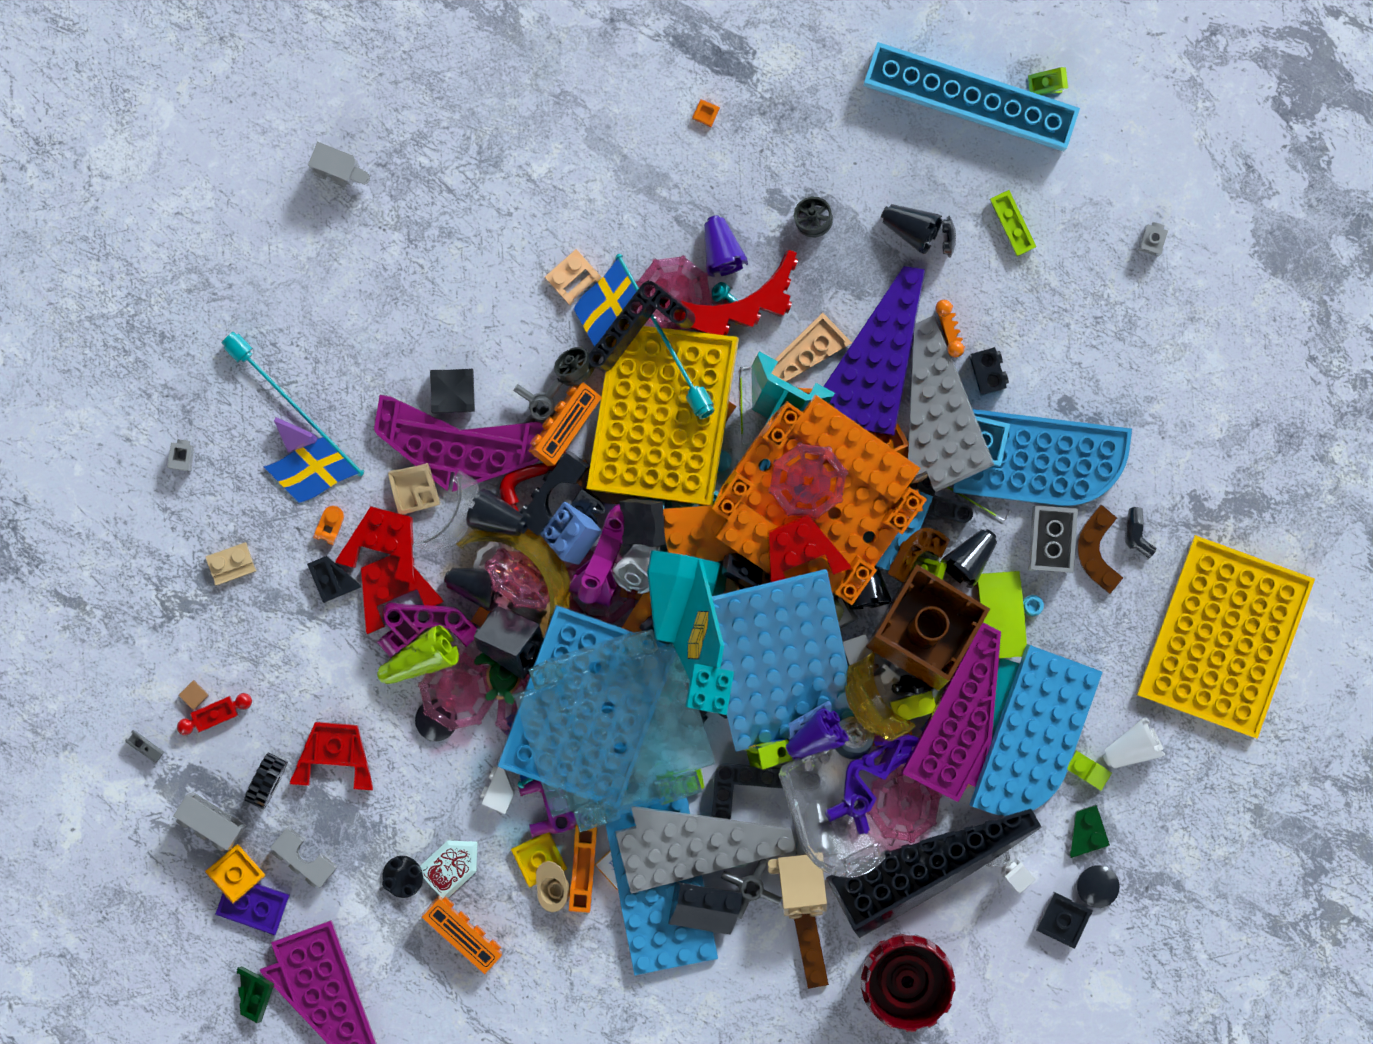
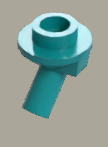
(721, 292)

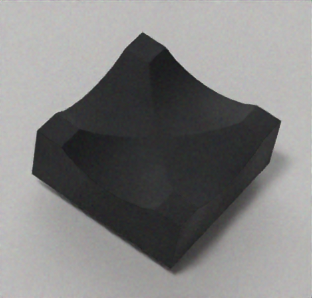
(452, 391)
(643, 522)

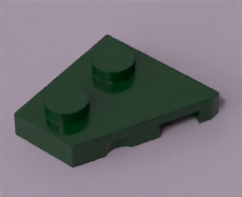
(1088, 832)
(253, 994)

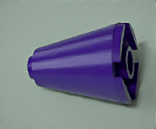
(722, 248)

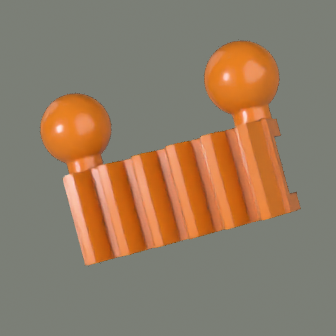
(954, 345)

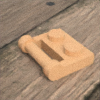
(567, 272)

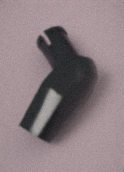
(1134, 533)

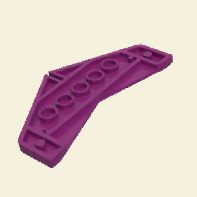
(475, 451)

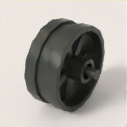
(813, 216)
(573, 366)
(529, 613)

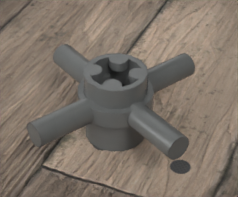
(545, 398)
(755, 878)

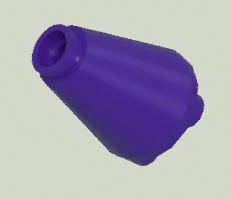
(817, 735)

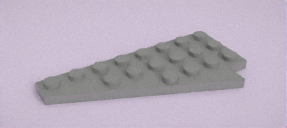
(942, 424)
(683, 845)

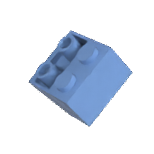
(571, 533)

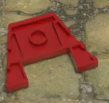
(385, 533)
(799, 543)
(381, 587)
(337, 746)

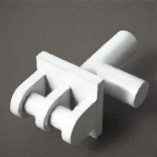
(889, 674)

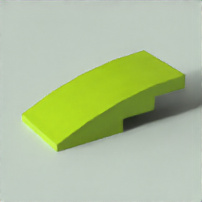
(1004, 597)

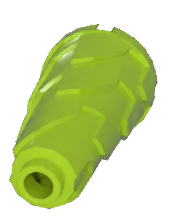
(425, 655)

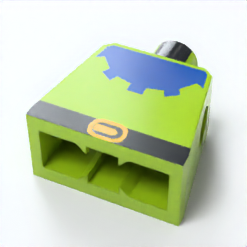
(768, 754)

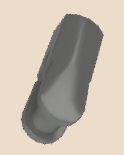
(147, 748)

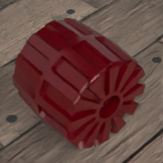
(911, 1005)

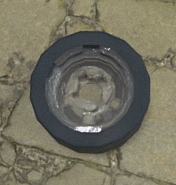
(861, 745)

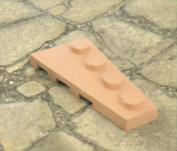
(812, 346)

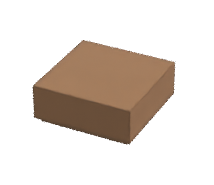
(193, 694)

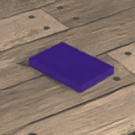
(258, 908)

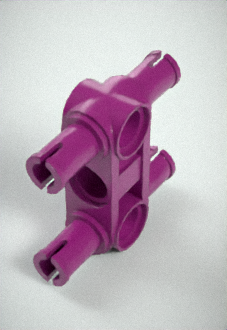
(550, 824)

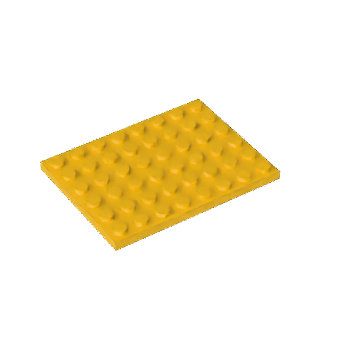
(645, 428)
(1225, 636)

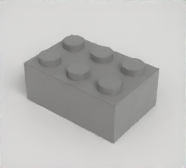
(1053, 539)
(209, 821)

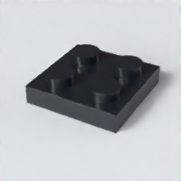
(1064, 920)

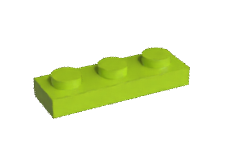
(1013, 223)

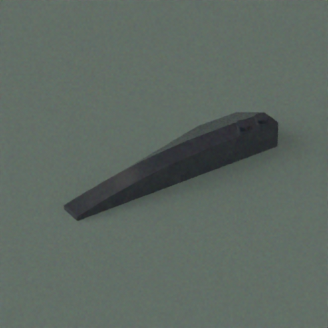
(925, 869)

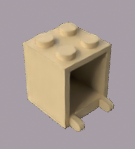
(800, 885)

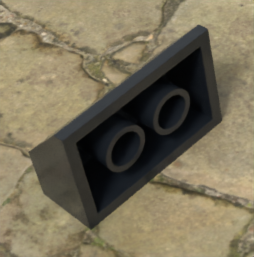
(704, 908)

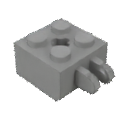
(337, 165)

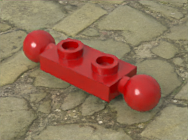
(214, 714)

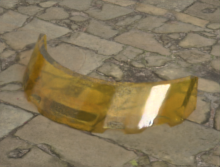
(541, 554)

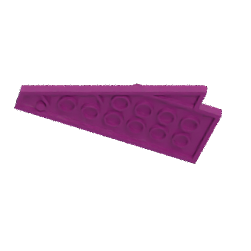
(961, 725)
(320, 985)

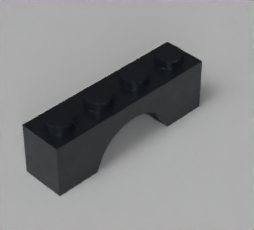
(568, 470)

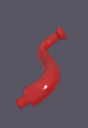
(510, 481)

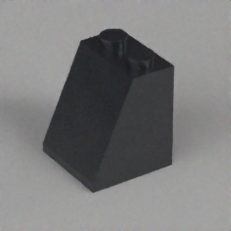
(510, 640)

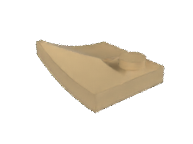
(413, 489)

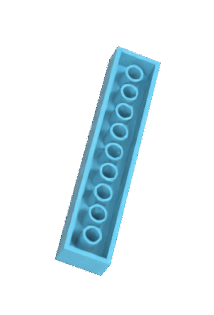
(971, 97)

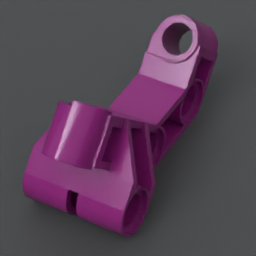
(595, 578)
(407, 626)

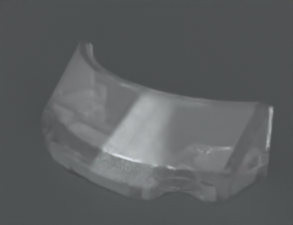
(456, 527)

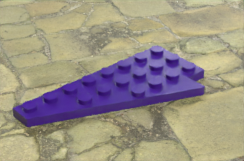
(874, 368)

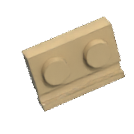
(230, 563)

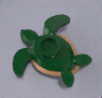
(499, 680)

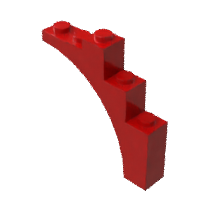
(745, 311)

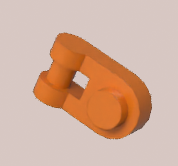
(333, 517)

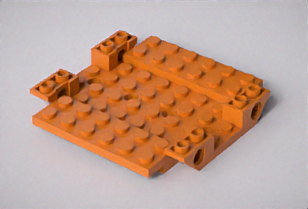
(872, 494)

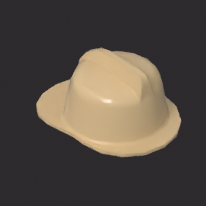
(552, 886)

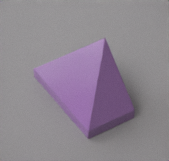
(294, 436)

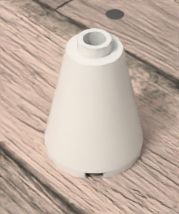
(632, 569)
(1134, 746)

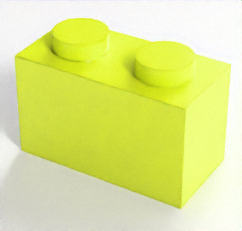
(914, 706)

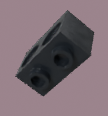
(983, 372)

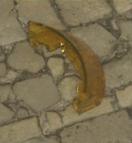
(869, 706)

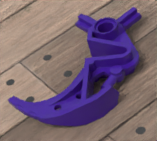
(855, 789)

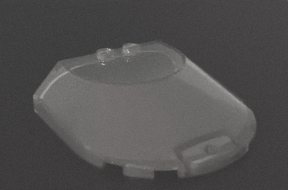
(835, 847)

